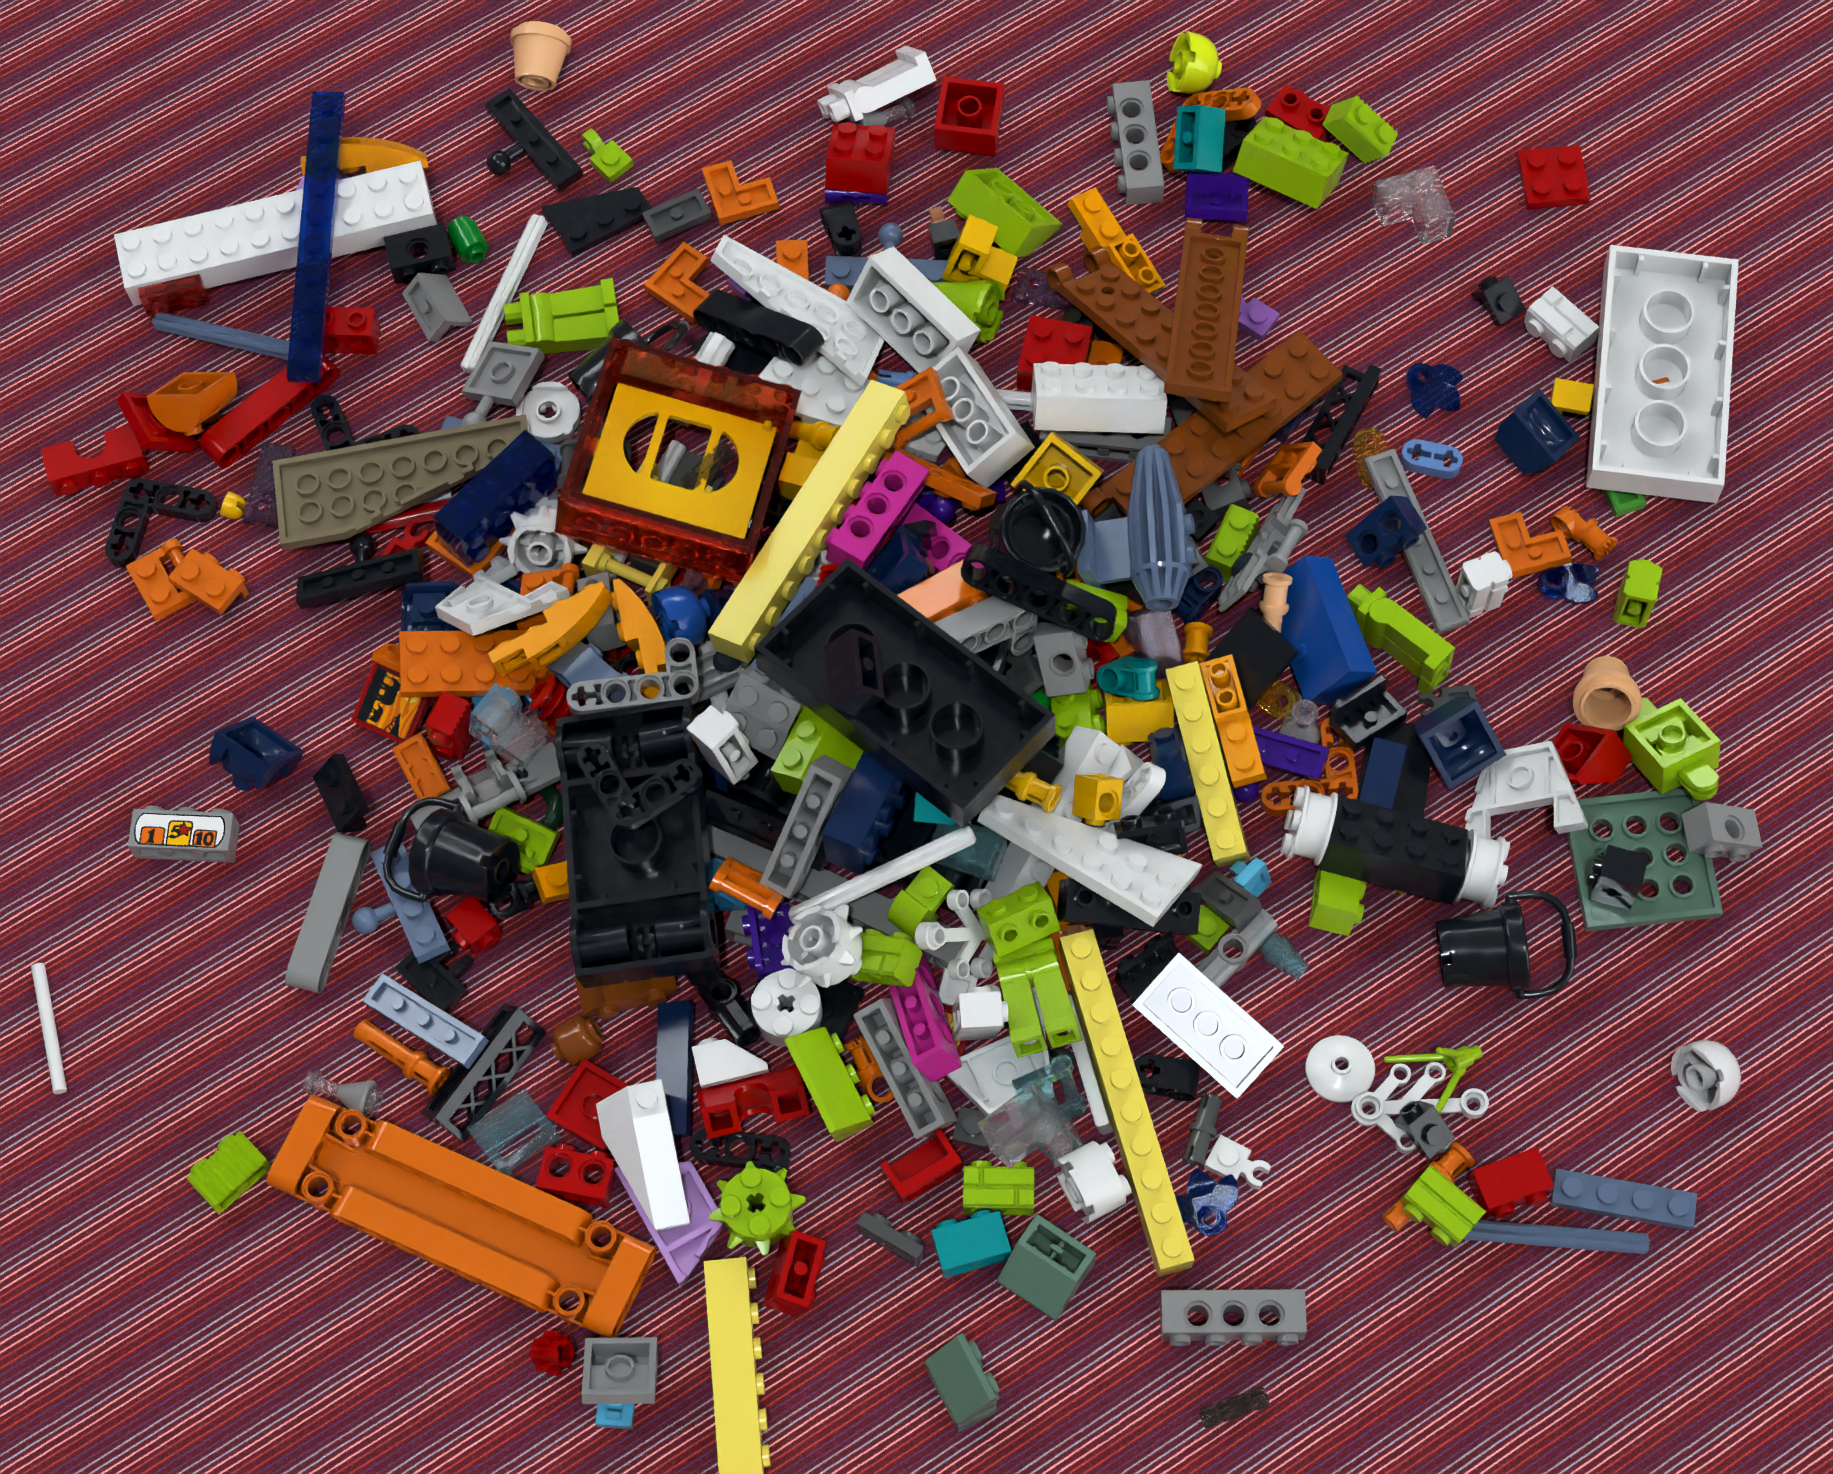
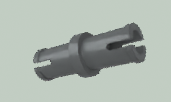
(1202, 1130)

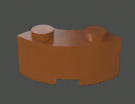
(615, 998)

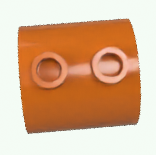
(193, 400)

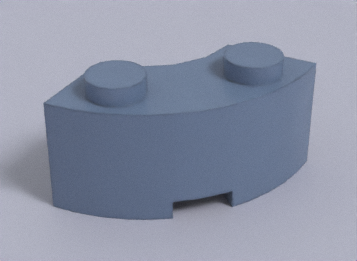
(584, 664)

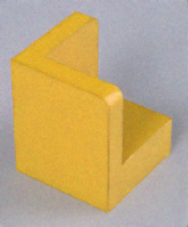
(1571, 396)

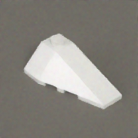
(642, 1142)

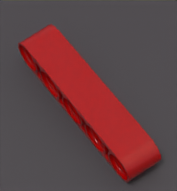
(261, 415)

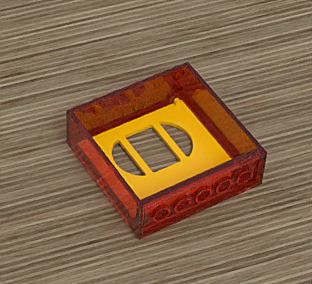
(658, 518)

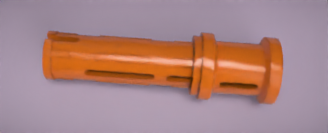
(414, 1064)
(1449, 1165)

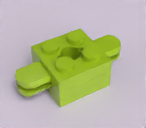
(1674, 749)

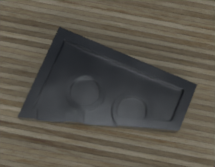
(595, 218)

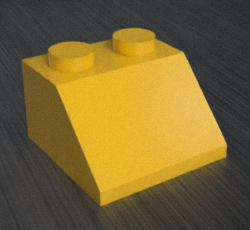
(1060, 467)
(1133, 719)

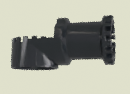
(521, 897)

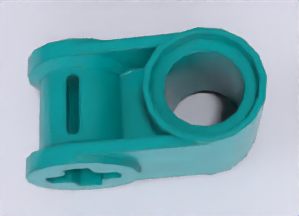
(1129, 678)

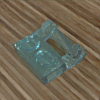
(1060, 1068)
(506, 1125)

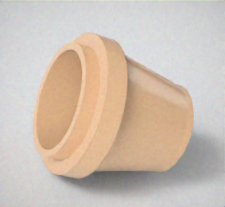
(539, 54)
(1606, 695)

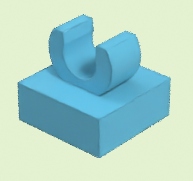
(1253, 877)
(615, 1416)

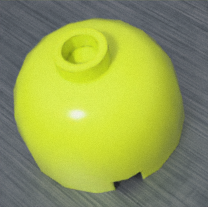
(1194, 64)

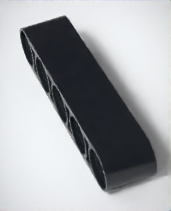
(759, 327)
(1048, 606)

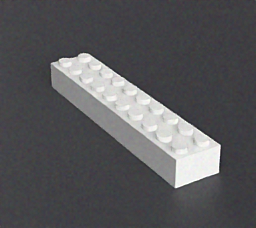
(265, 232)

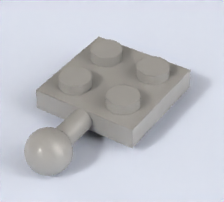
(500, 378)

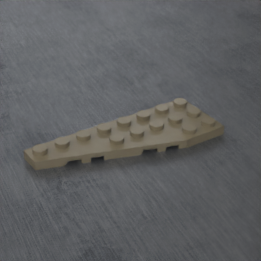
(358, 486)

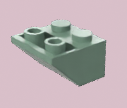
(1046, 1267)
(962, 1383)

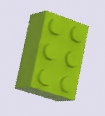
(1291, 162)

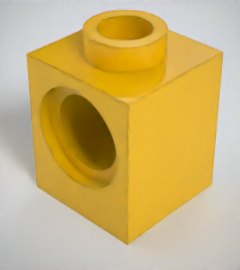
(1097, 798)

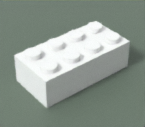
(909, 311)
(1097, 398)
(983, 428)
(1208, 1025)

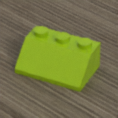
(1000, 201)
(805, 744)
(831, 1082)

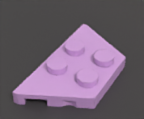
(687, 1244)

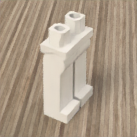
(879, 87)

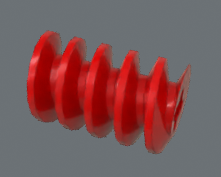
(551, 699)

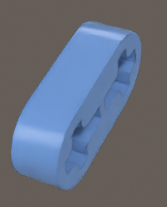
(1431, 459)

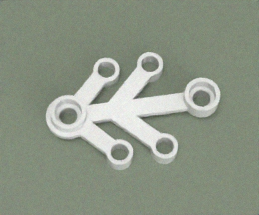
(933, 935)
(1384, 1108)

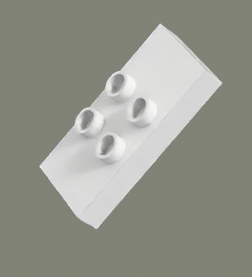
(1659, 321)

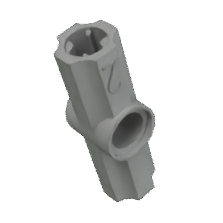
(1247, 939)

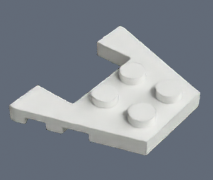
(491, 605)
(1526, 780)
(989, 1071)

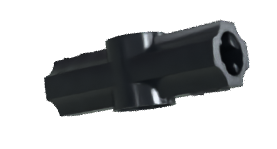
(731, 1013)

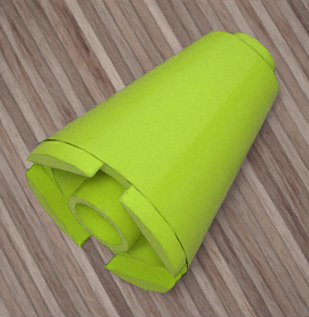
(978, 302)

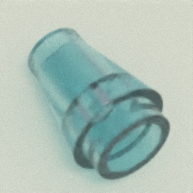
(1282, 954)

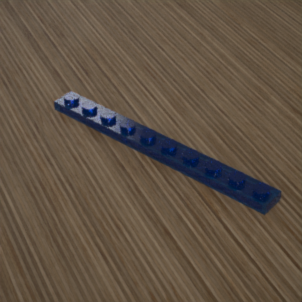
(316, 237)

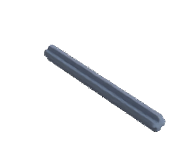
(221, 335)
(1559, 1237)

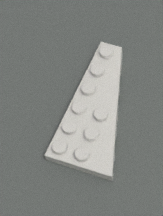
(847, 338)
(831, 396)
(1120, 870)

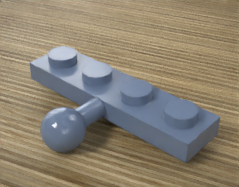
(848, 269)
(415, 917)

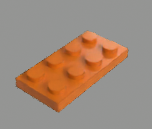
(456, 664)

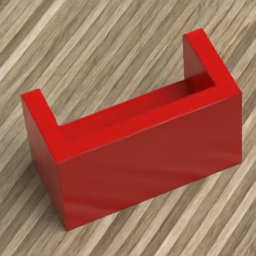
(922, 1169)

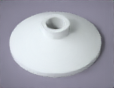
(1338, 1084)

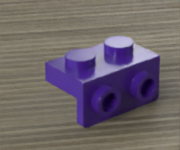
(1216, 196)
(766, 939)

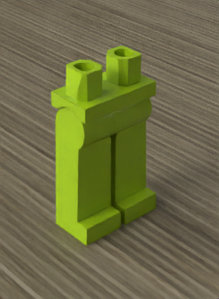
(563, 319)
(1402, 637)
(1038, 967)

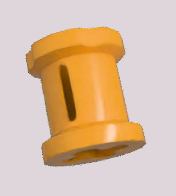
(1196, 641)

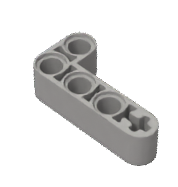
(990, 624)
(634, 685)

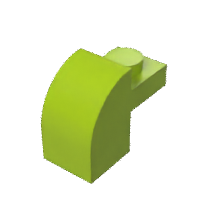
(919, 901)

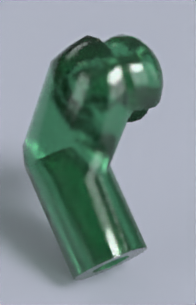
(554, 813)

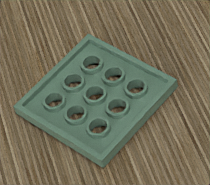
(1668, 905)

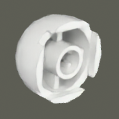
(1706, 1073)

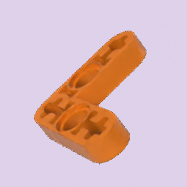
(1239, 105)
(1332, 779)

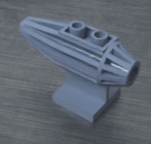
(1150, 543)

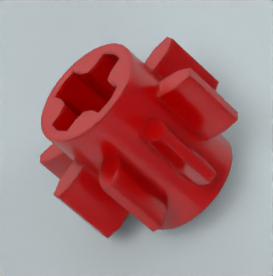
(552, 1353)

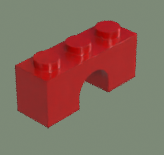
(120, 459)
(773, 1093)

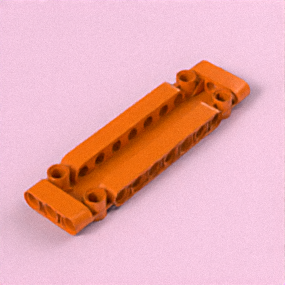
(462, 1216)

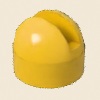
(232, 506)

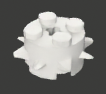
(536, 545)
(823, 946)

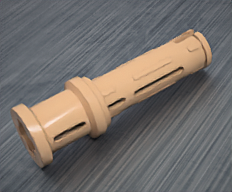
(1275, 597)

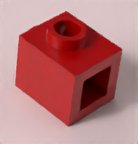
(473, 926)

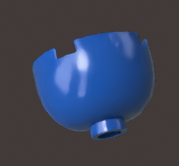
(681, 613)

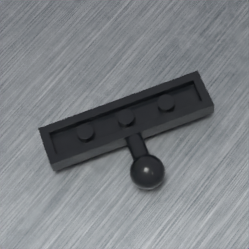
(529, 139)
(361, 576)

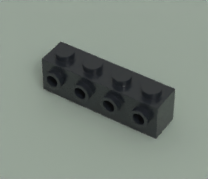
(1085, 906)

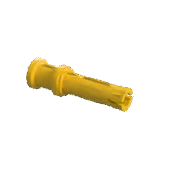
(817, 434)
(1031, 788)

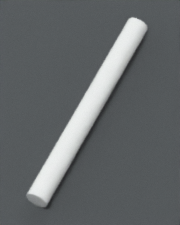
(49, 1028)

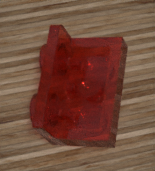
(174, 295)

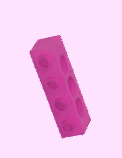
(899, 474)
(943, 543)
(926, 1025)

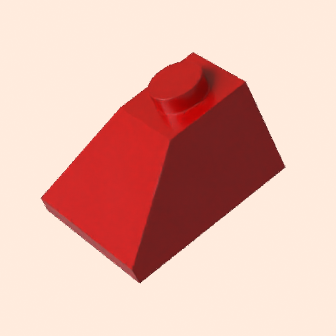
(1591, 754)

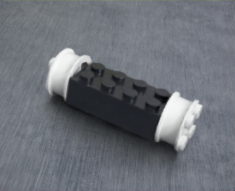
(1395, 849)

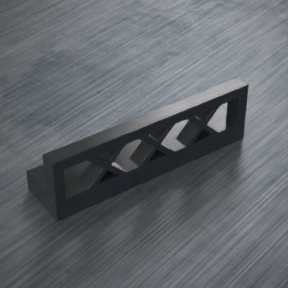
(1344, 425)
(749, 821)
(462, 1081)

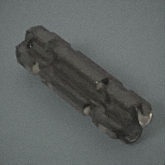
(707, 466)
(1234, 1407)

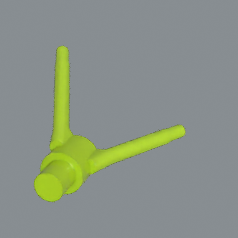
(1455, 1059)

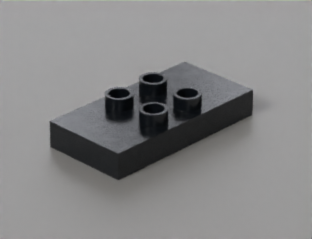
(946, 715)

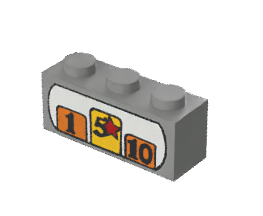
(184, 834)

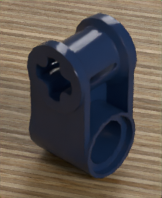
(1197, 599)

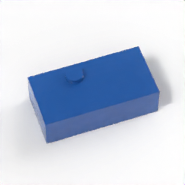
(1325, 632)

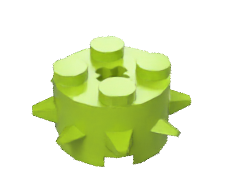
(762, 1227)

